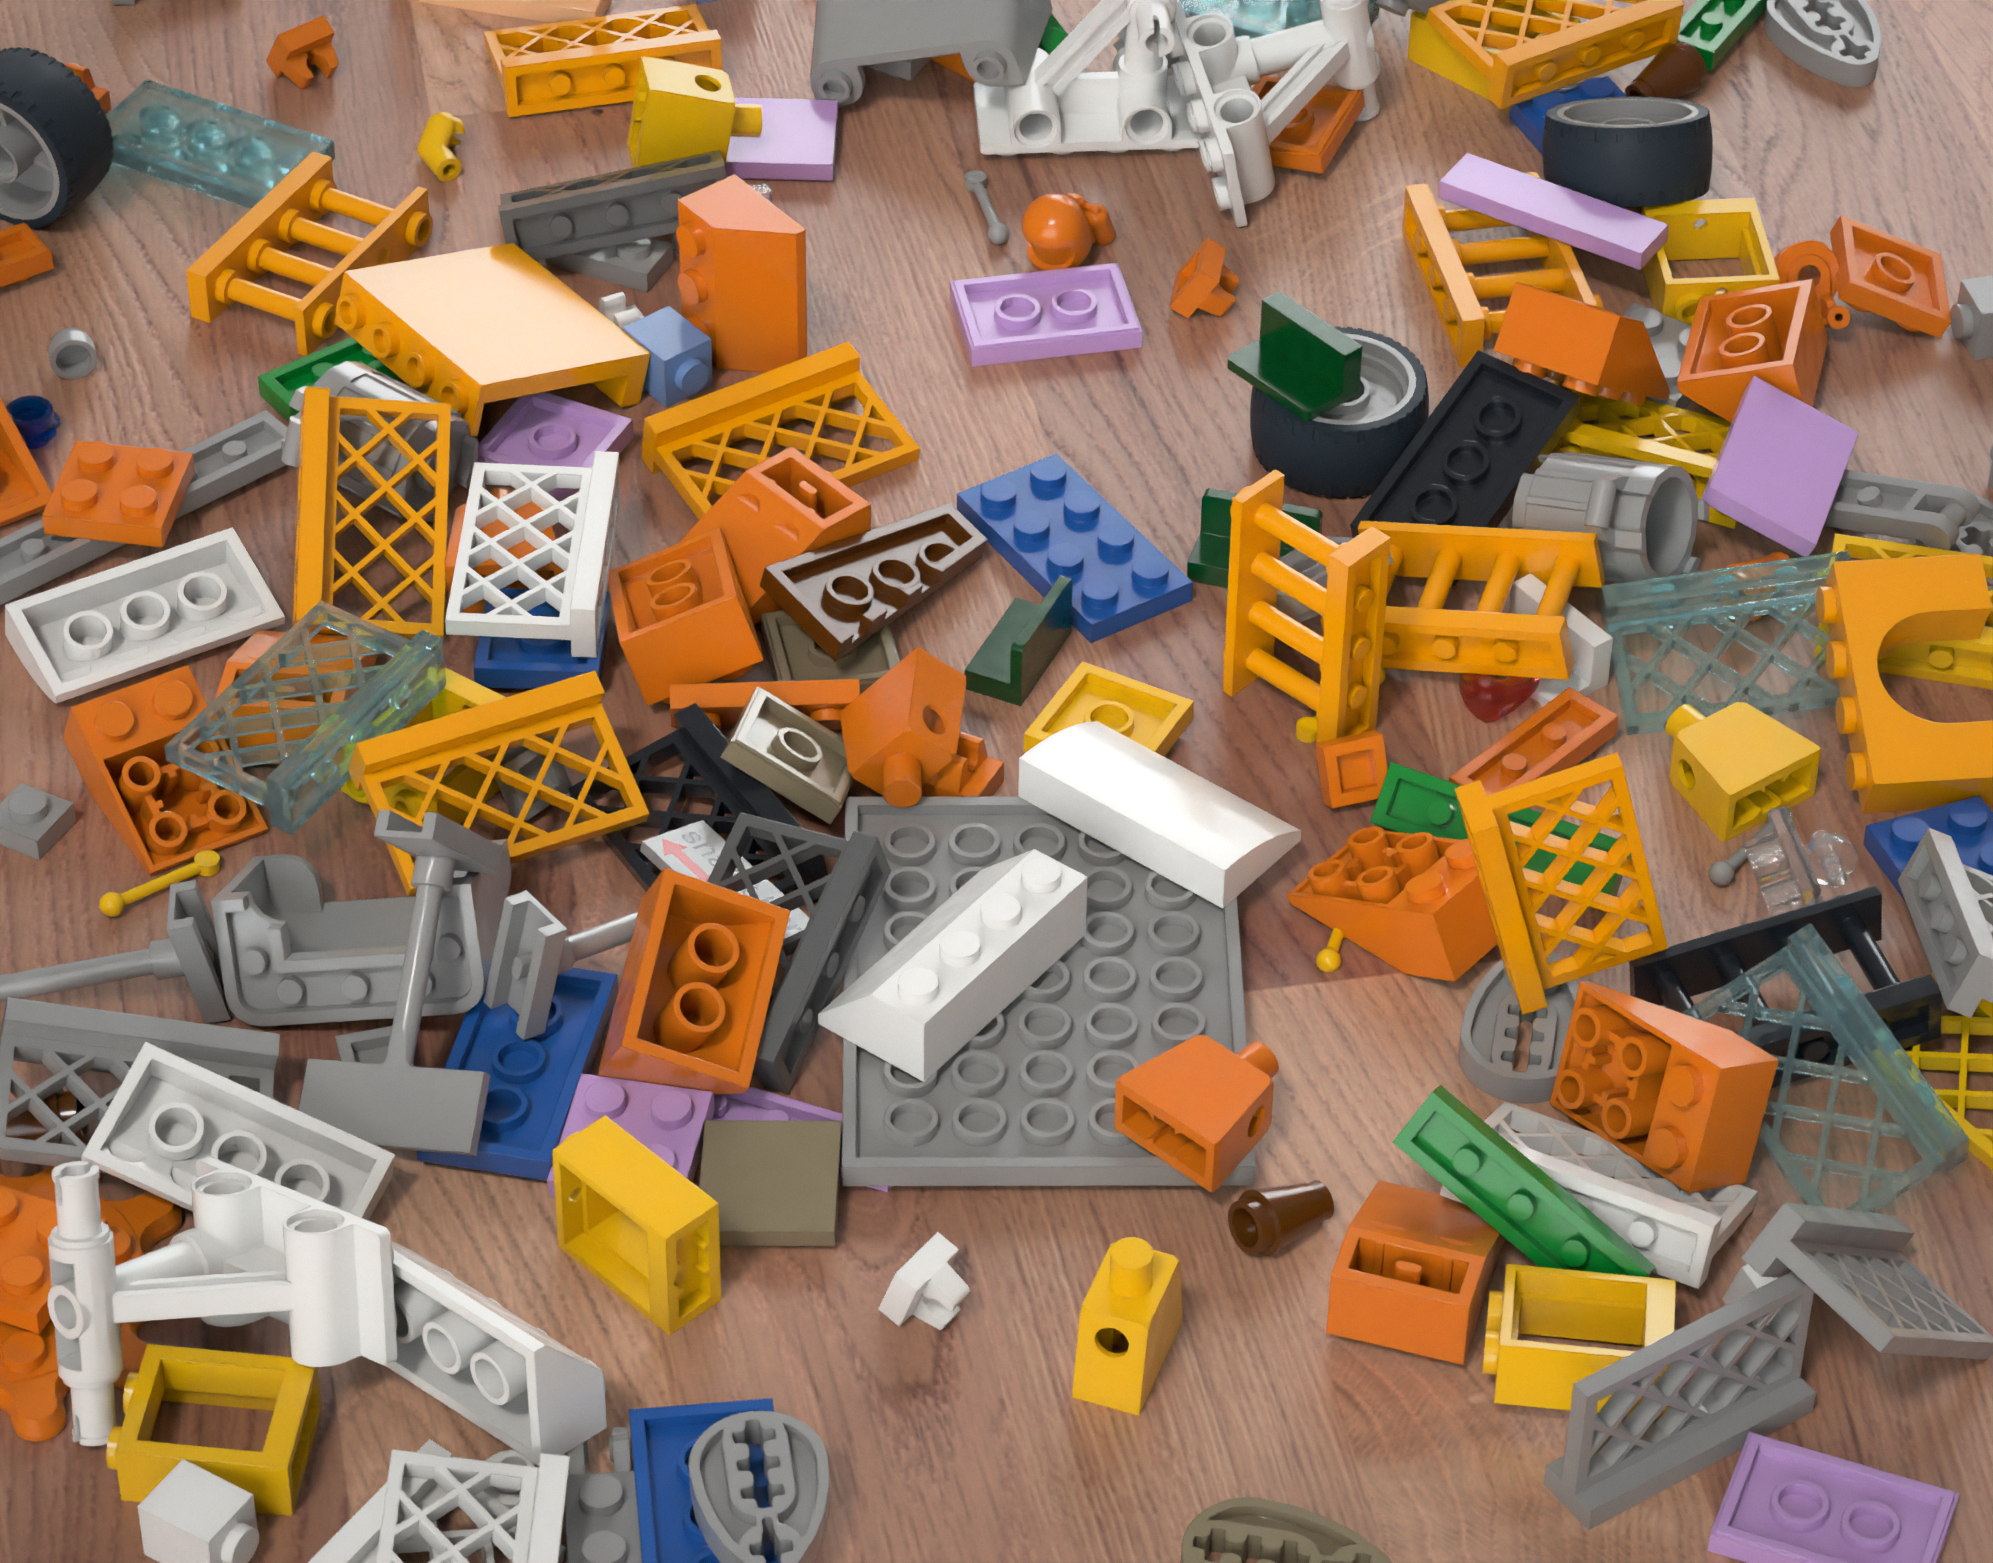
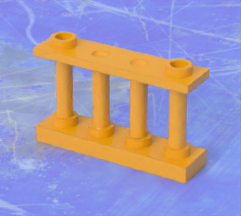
(290, 216)
(1456, 291)
(1350, 610)
(1485, 638)

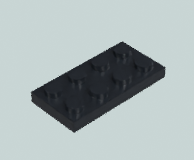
(1474, 449)

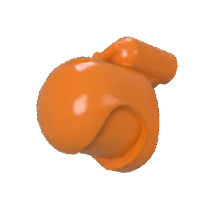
(1063, 229)
(1814, 261)

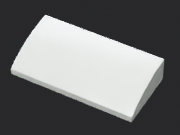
(140, 616)
(1153, 810)
(181, 1113)

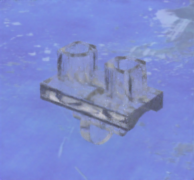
(1823, 861)

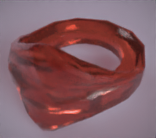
(1494, 698)

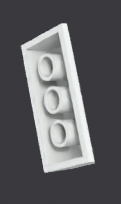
(963, 963)
(492, 1363)

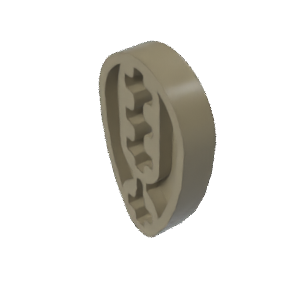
(1272, 1535)

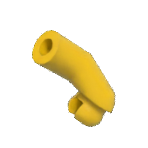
(434, 145)

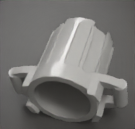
(362, 381)
(1637, 508)

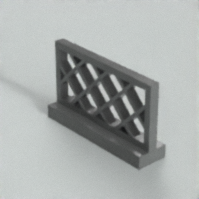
(605, 206)
(825, 944)

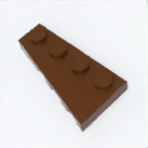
(872, 578)

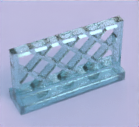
(1716, 599)
(319, 764)
(1879, 1064)

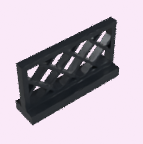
(700, 749)

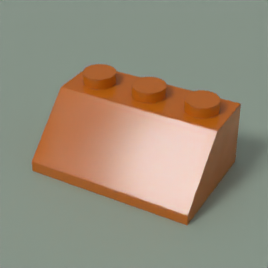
(743, 276)
(1753, 333)
(694, 987)

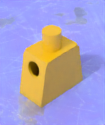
(685, 113)
(1738, 766)
(1131, 1295)

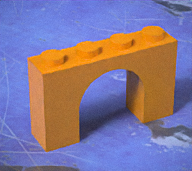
(1869, 610)

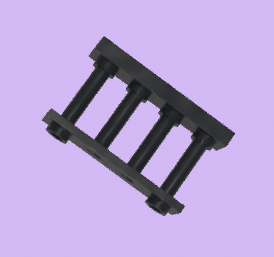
(1844, 923)

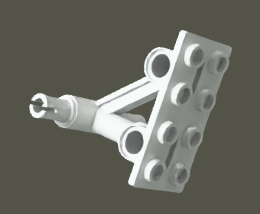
(1093, 111)
(1234, 120)
(247, 1258)

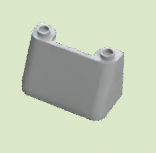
(991, 35)
(337, 961)

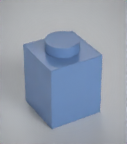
(678, 358)

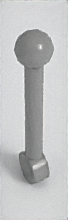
(977, 182)
(1722, 872)

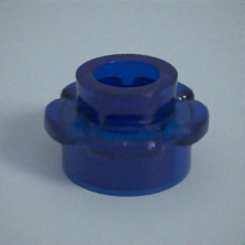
(34, 420)

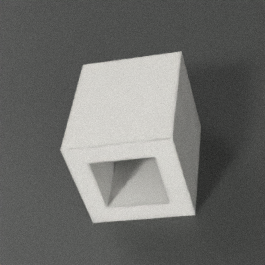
(198, 1519)

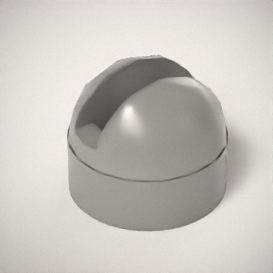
(72, 353)

